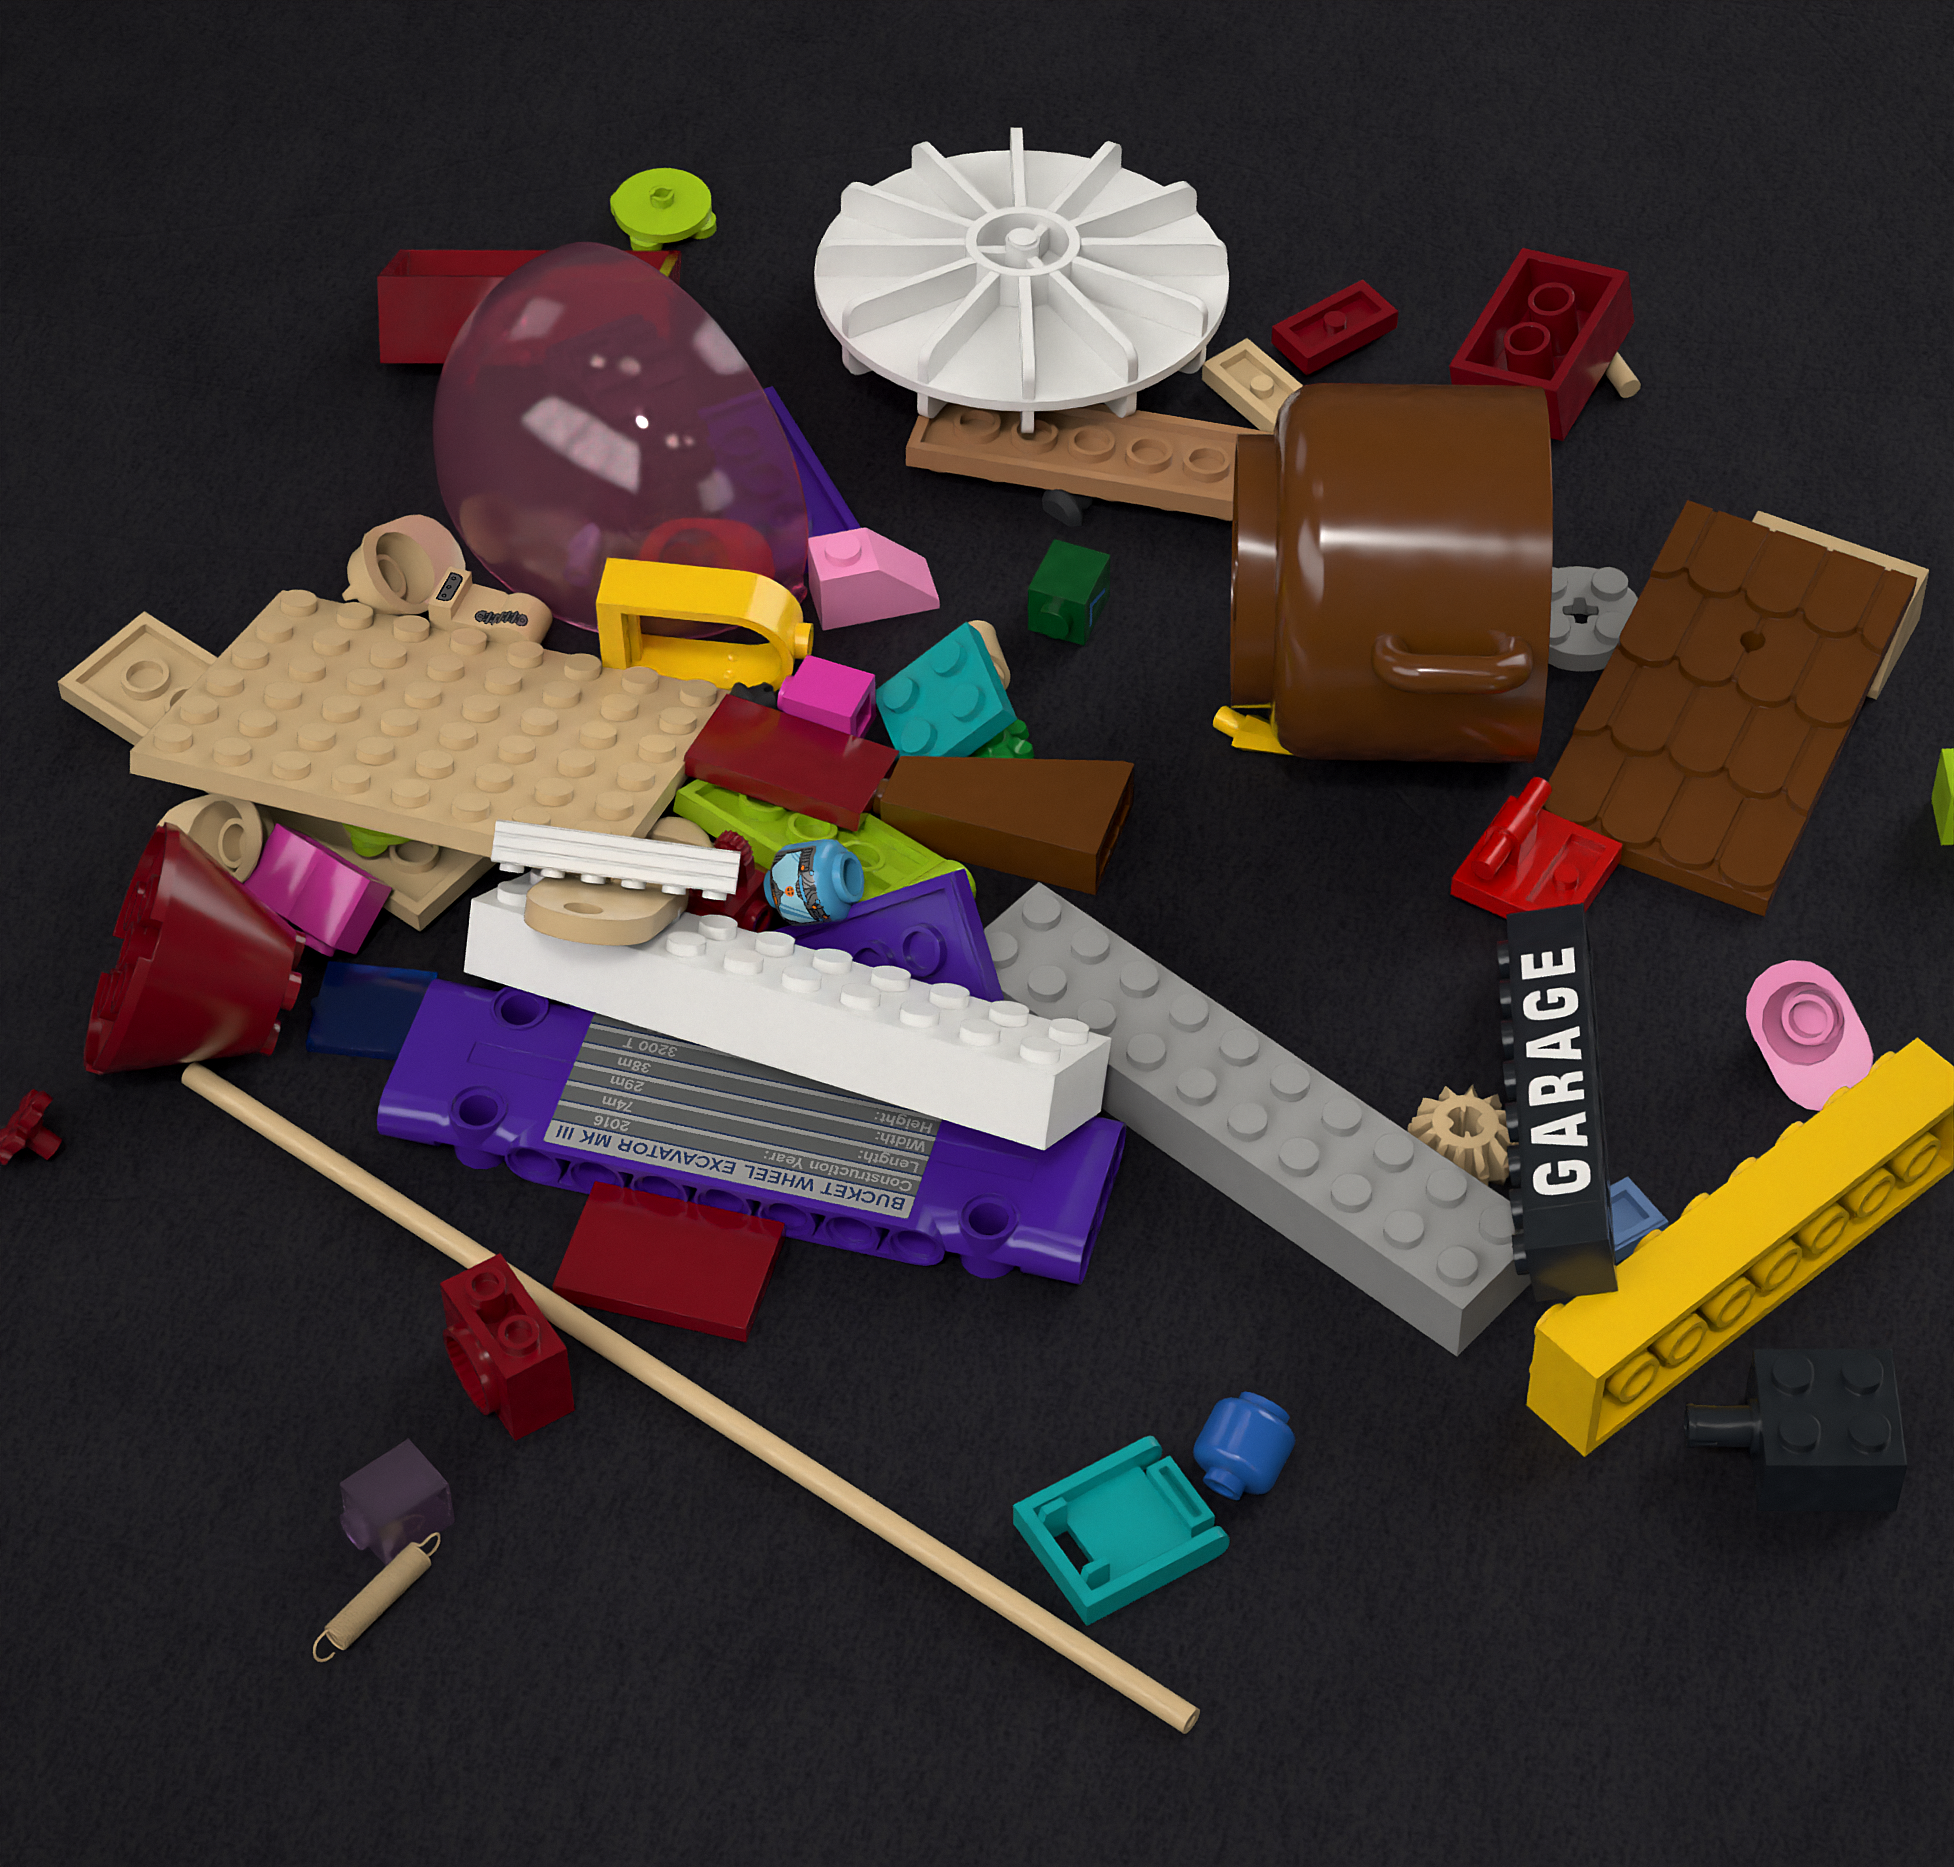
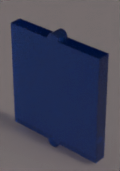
(366, 1009)

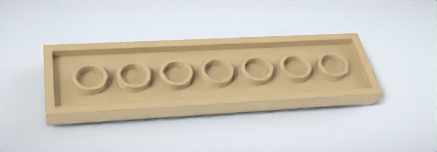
(151, 666)

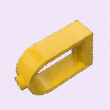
(703, 595)

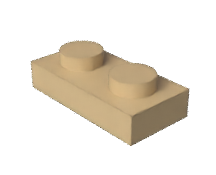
(1250, 382)

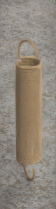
(377, 1596)

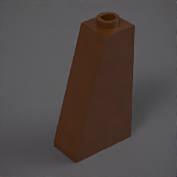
(1013, 814)

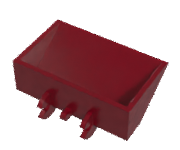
(433, 292)

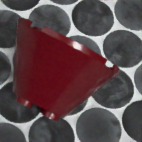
(195, 967)

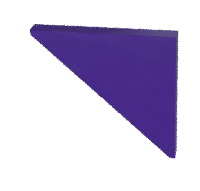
(919, 928)

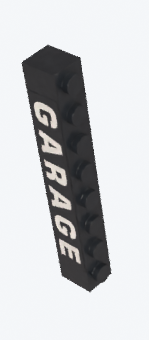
(1558, 1105)

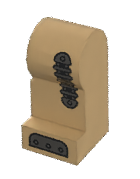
(500, 616)

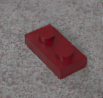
(1334, 327)

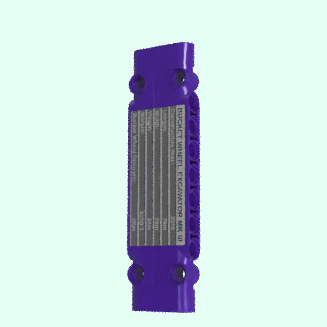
(627, 1106)

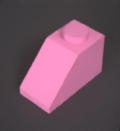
(866, 579)

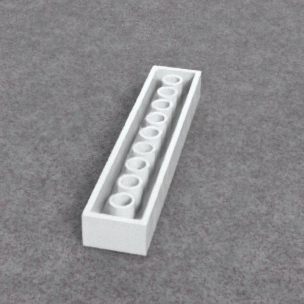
(812, 1016)

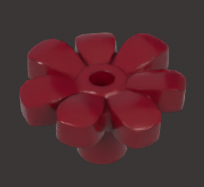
(26, 1129)

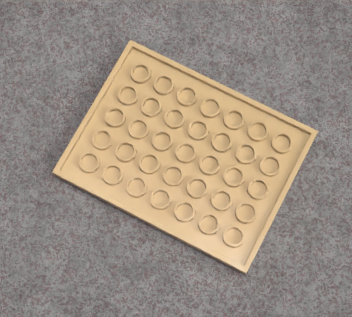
(426, 728)

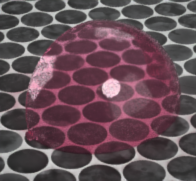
(610, 422)

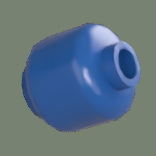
(1244, 1445)

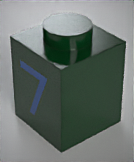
(1069, 592)

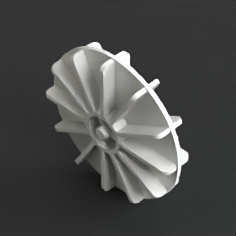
(1021, 280)

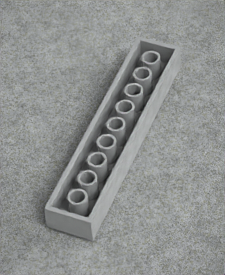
(1268, 1125)

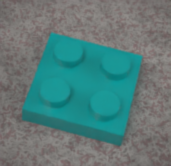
(946, 699)

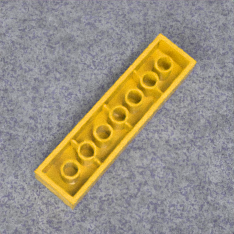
(1745, 1247)

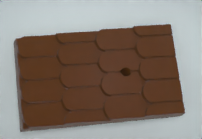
(1728, 704)

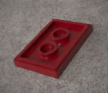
(790, 762)
(670, 1261)

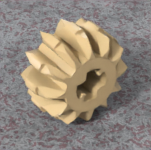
(1466, 1133)

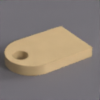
(600, 912)

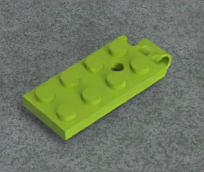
(885, 854)

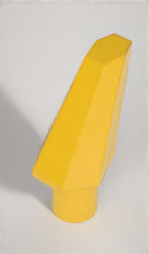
(1248, 732)

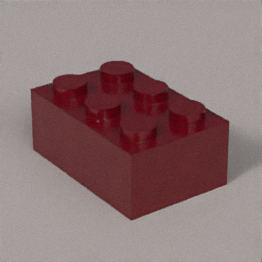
(1551, 328)

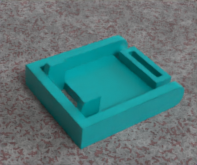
(1128, 1525)

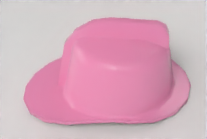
(1808, 1032)

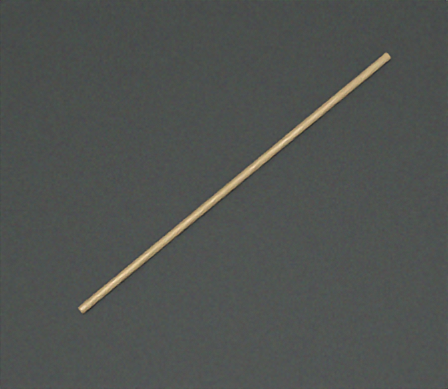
(707, 1407)

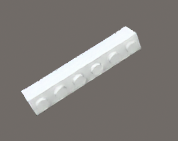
(615, 856)

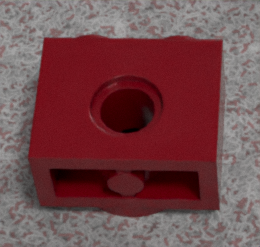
(505, 1348)

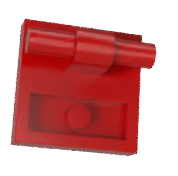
(1535, 859)

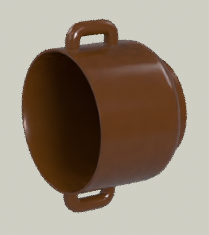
(1396, 572)

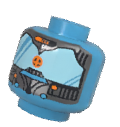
(814, 882)

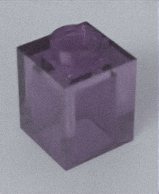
(395, 1502)

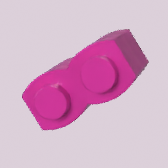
(317, 890)

